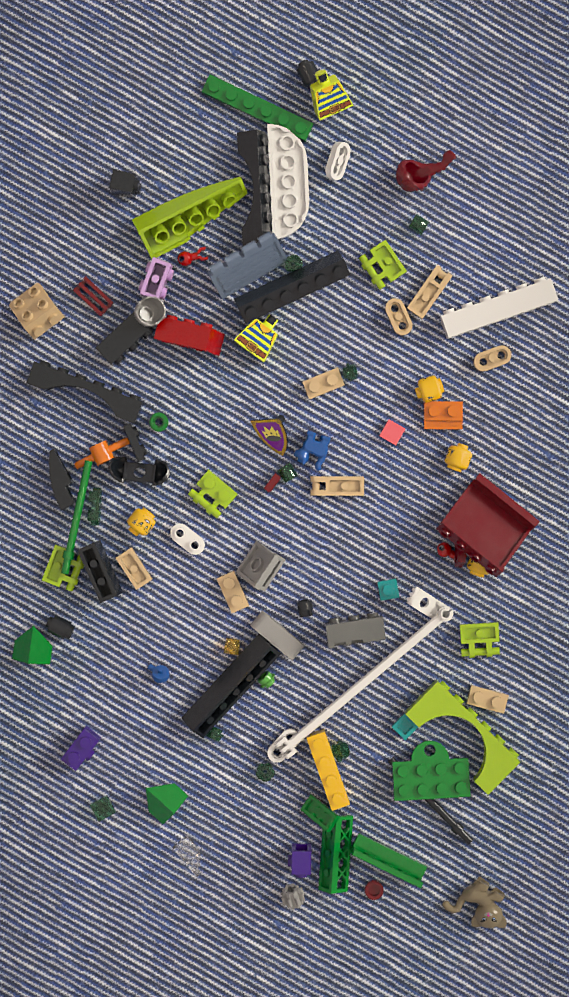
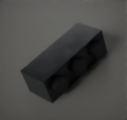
(123, 339)
(100, 571)

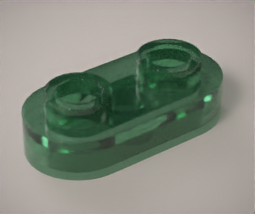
(94, 514)

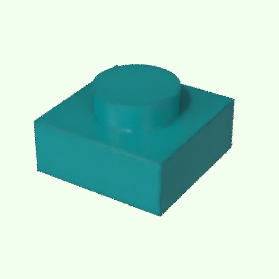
(388, 589)
(404, 726)

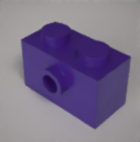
(81, 748)
(300, 860)

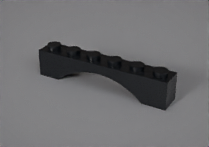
(253, 149)
(48, 378)

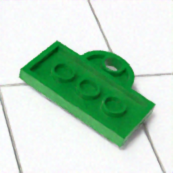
(430, 775)

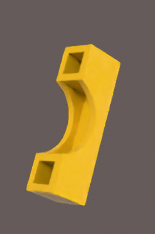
(328, 769)

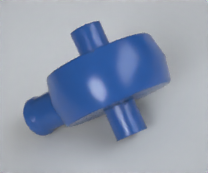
(159, 673)

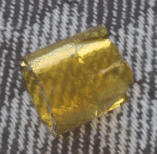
(232, 646)

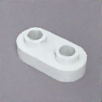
(338, 160)
(188, 537)
(278, 758)

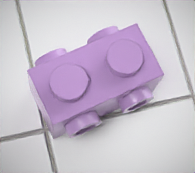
(156, 279)

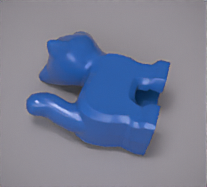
(313, 447)

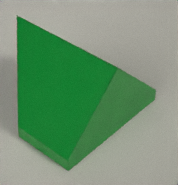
(32, 648)
(164, 800)

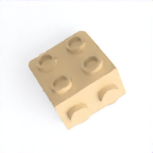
(36, 311)

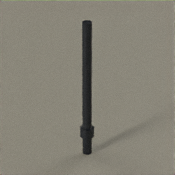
(456, 827)

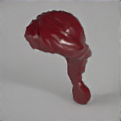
(416, 176)

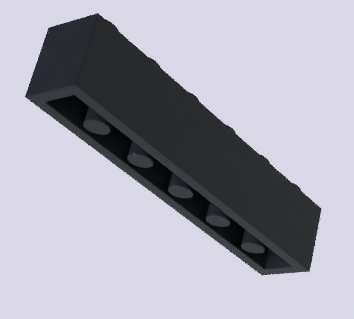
(292, 286)
(230, 686)

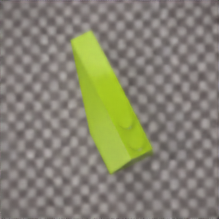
(181, 217)

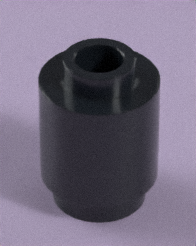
(307, 72)
(60, 627)

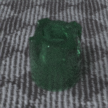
(419, 224)
(287, 472)

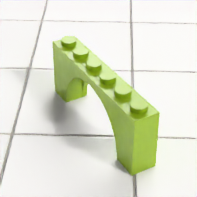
(497, 759)

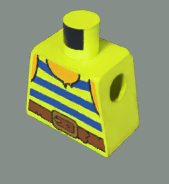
(328, 95)
(258, 337)

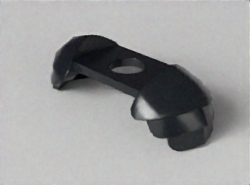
(124, 471)

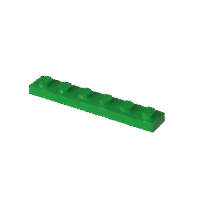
(256, 107)

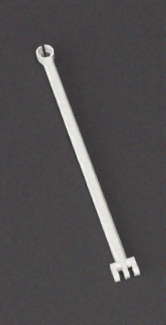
(362, 683)

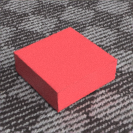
(392, 432)

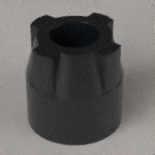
(305, 607)

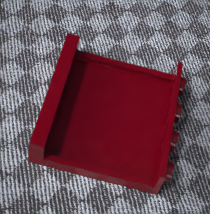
(487, 525)

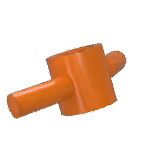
(102, 452)

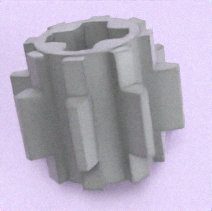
(292, 896)

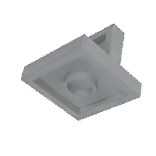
(260, 566)

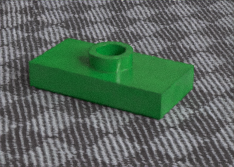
(320, 813)

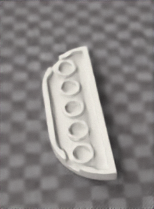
(287, 181)

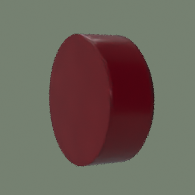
(373, 889)

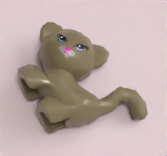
(487, 913)

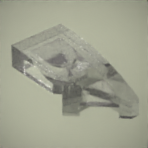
(189, 853)

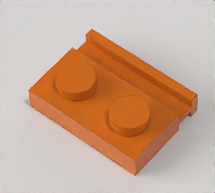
(443, 415)

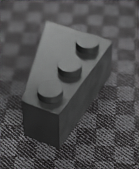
(355, 630)

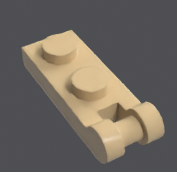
(429, 292)
(337, 486)

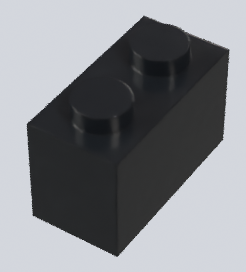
(125, 184)

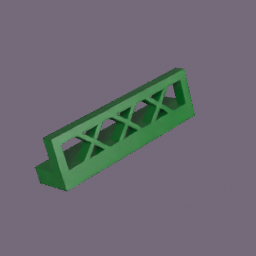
(332, 854)
(388, 859)

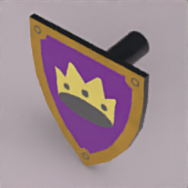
(272, 433)

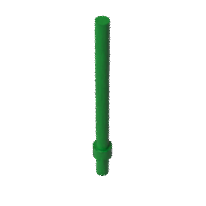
(68, 554)

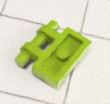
(388, 262)
(216, 489)
(53, 570)
(479, 633)

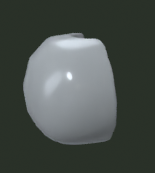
(150, 311)

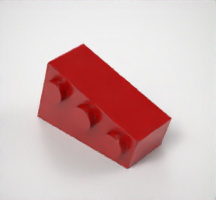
(189, 335)

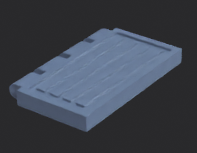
(247, 265)

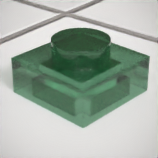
(102, 808)

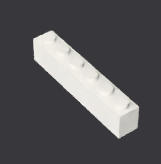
(499, 308)

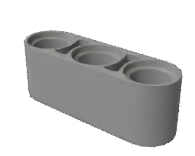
(277, 635)

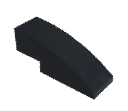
(60, 481)

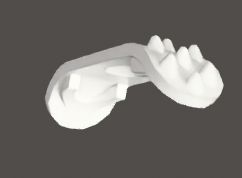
(430, 608)

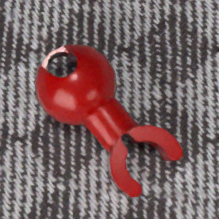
(189, 257)
(446, 550)

